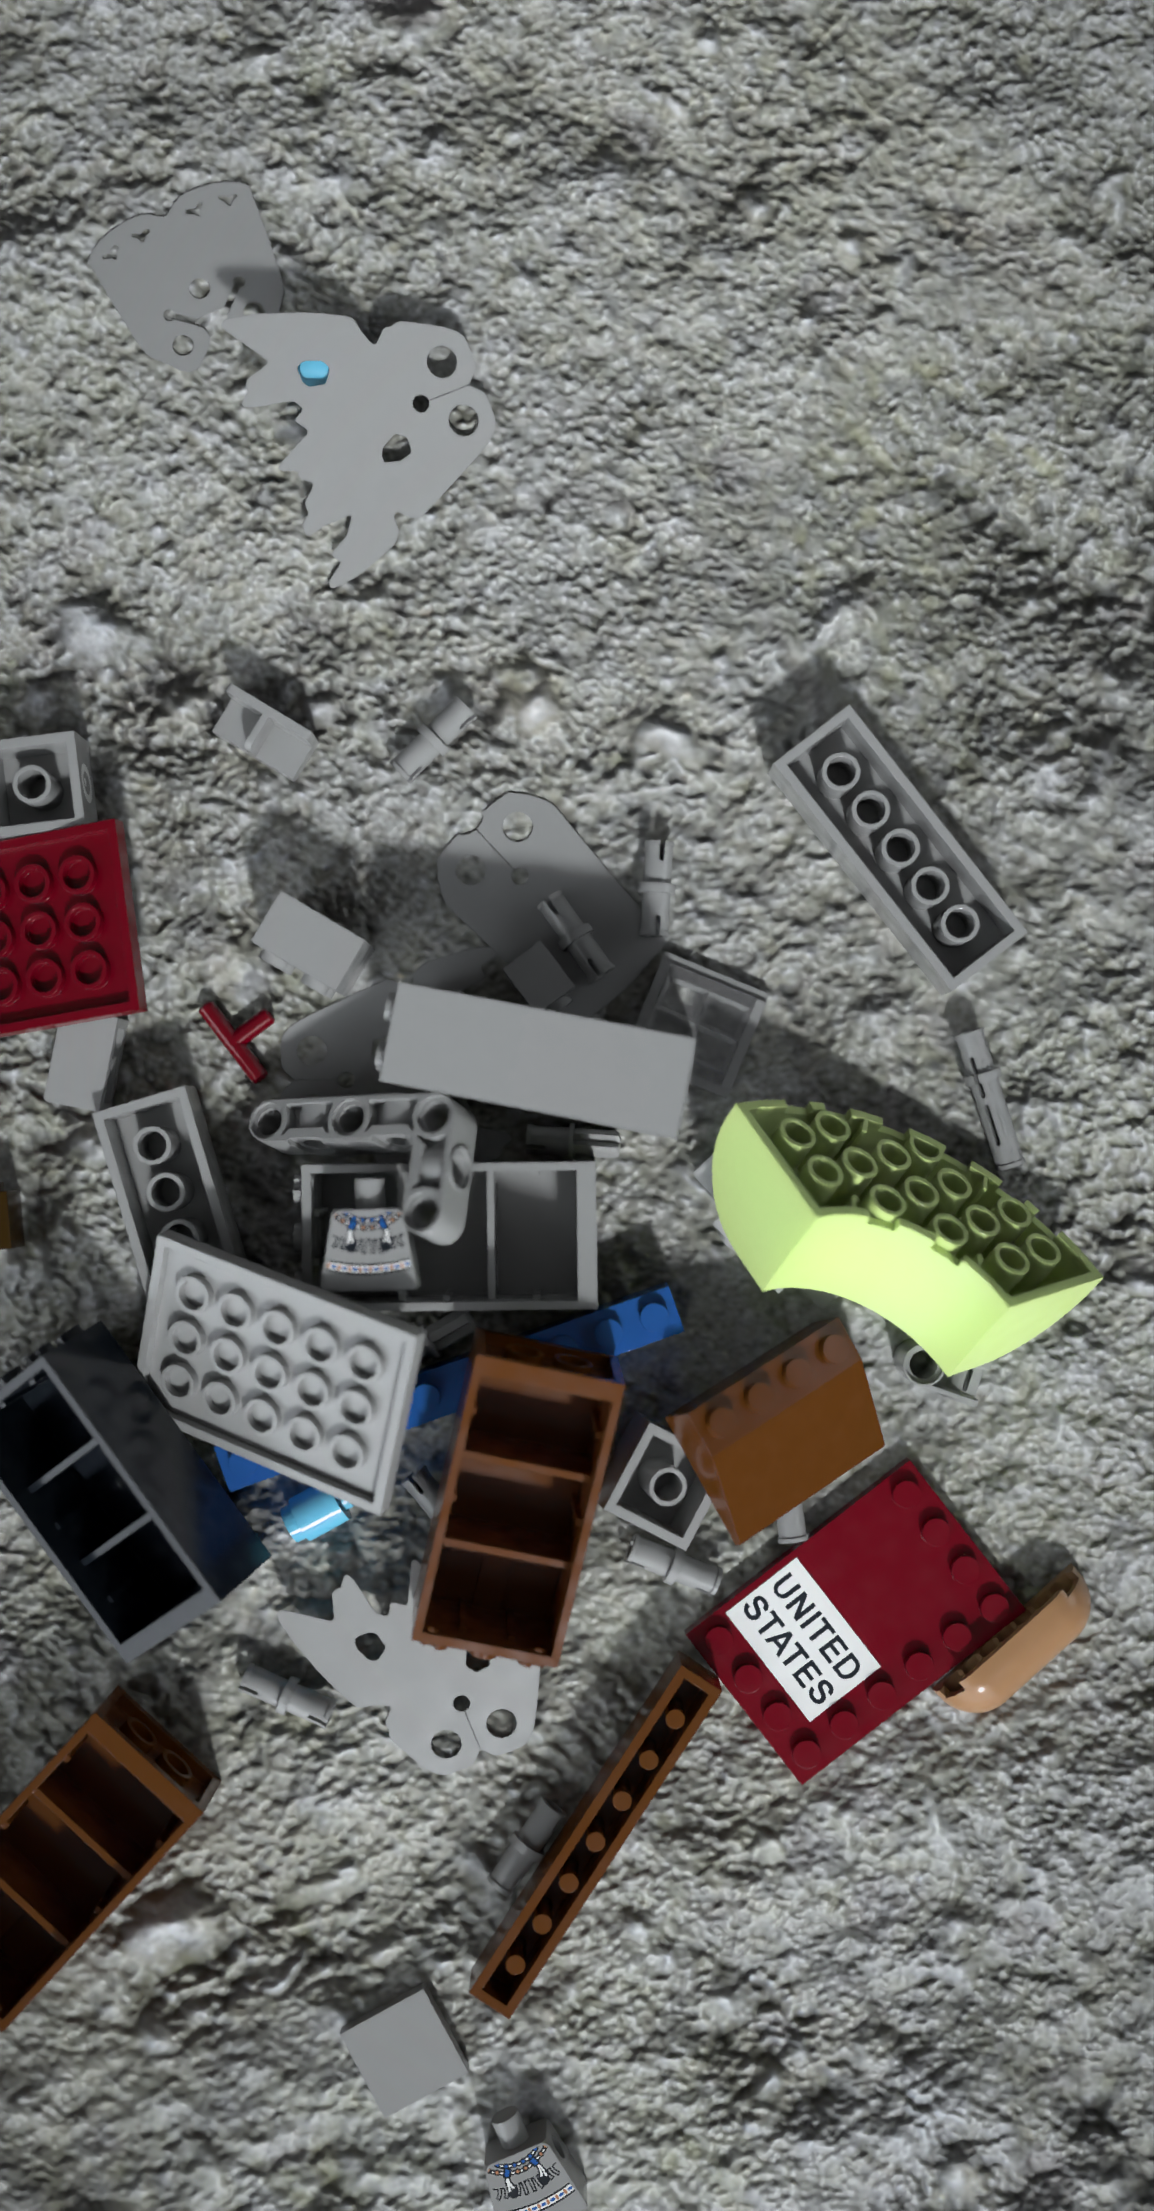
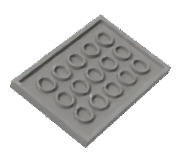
(279, 1370)

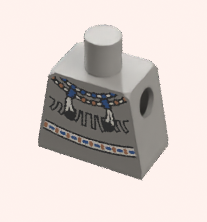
(369, 1245)
(531, 2167)

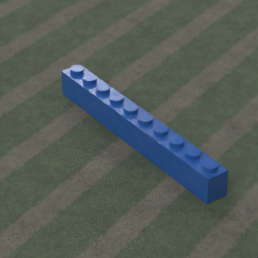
(606, 1330)

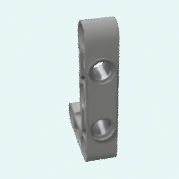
(386, 1125)

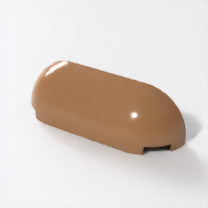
(1021, 1648)

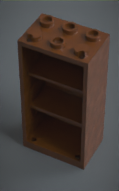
(517, 1498)
(88, 1838)

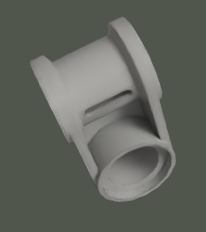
(958, 1387)

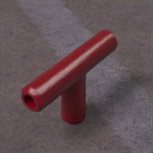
(236, 1039)

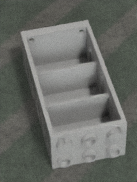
(536, 1060)
(521, 1248)

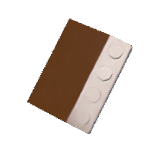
(780, 1427)

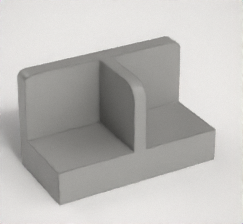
(265, 734)
(86, 1064)

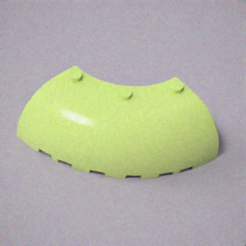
(893, 1228)

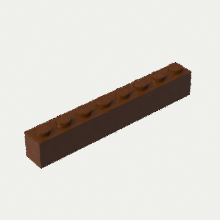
(594, 1834)

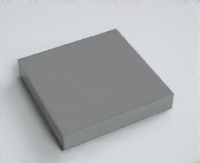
(404, 2050)

